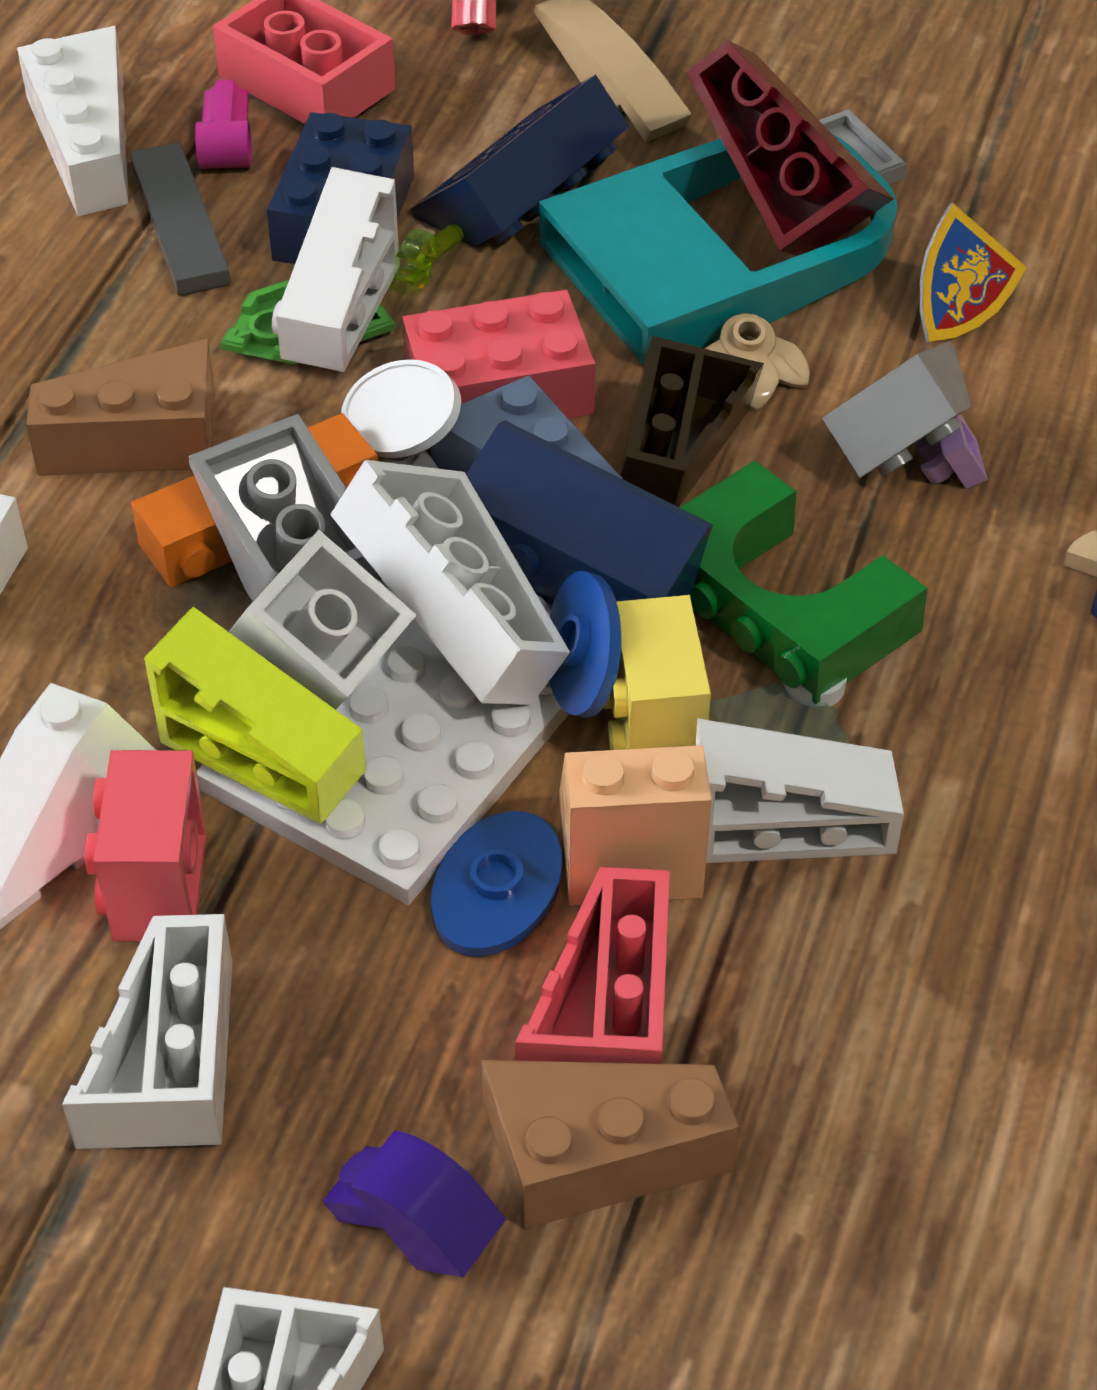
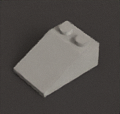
(271, 498)

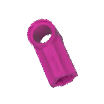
(225, 132)

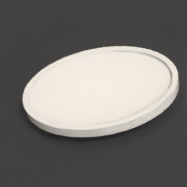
(403, 407)

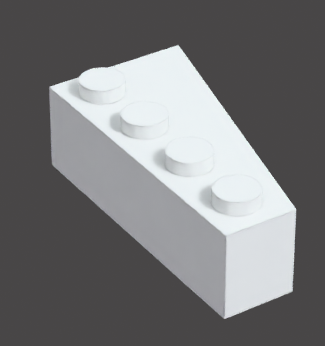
(80, 109)
(456, 572)

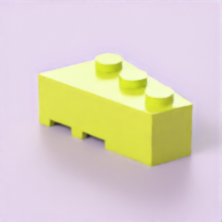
(251, 719)

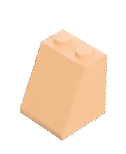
(636, 813)

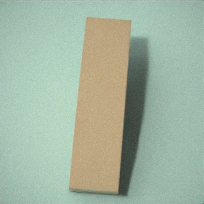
(599, 46)

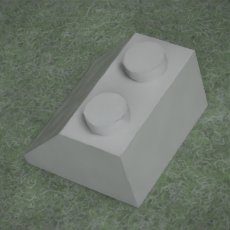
(900, 410)

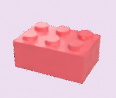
(305, 57)
(506, 341)

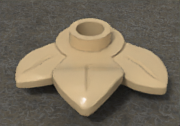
(781, 358)

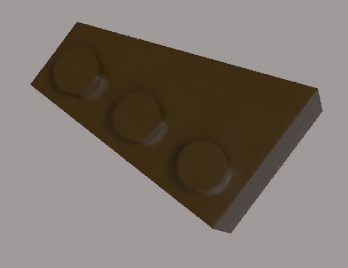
(684, 415)

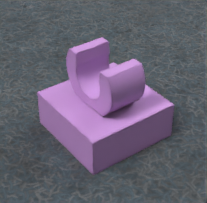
(953, 454)

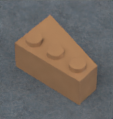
(604, 1131)

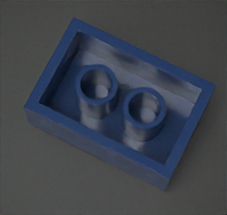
(341, 143)

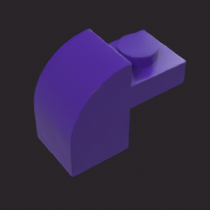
(420, 1201)

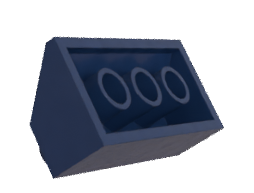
(526, 165)
(577, 517)

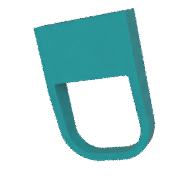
(663, 269)

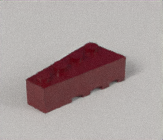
(787, 158)

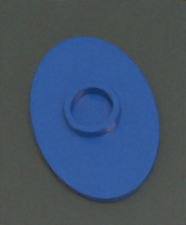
(591, 629)
(496, 883)

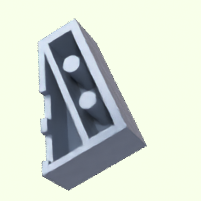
(522, 405)

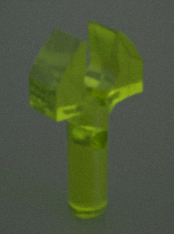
(422, 250)

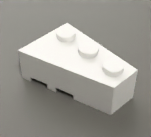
(796, 796)
(164, 1050)
(290, 1344)

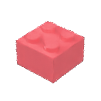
(147, 839)

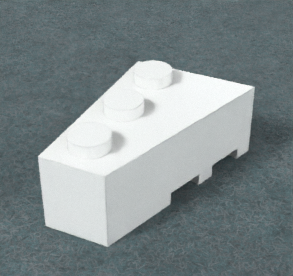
(340, 271)

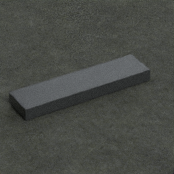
(180, 219)

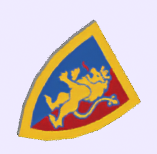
(963, 277)

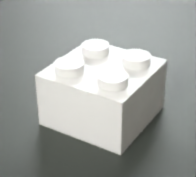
(323, 621)

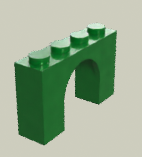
(804, 637)

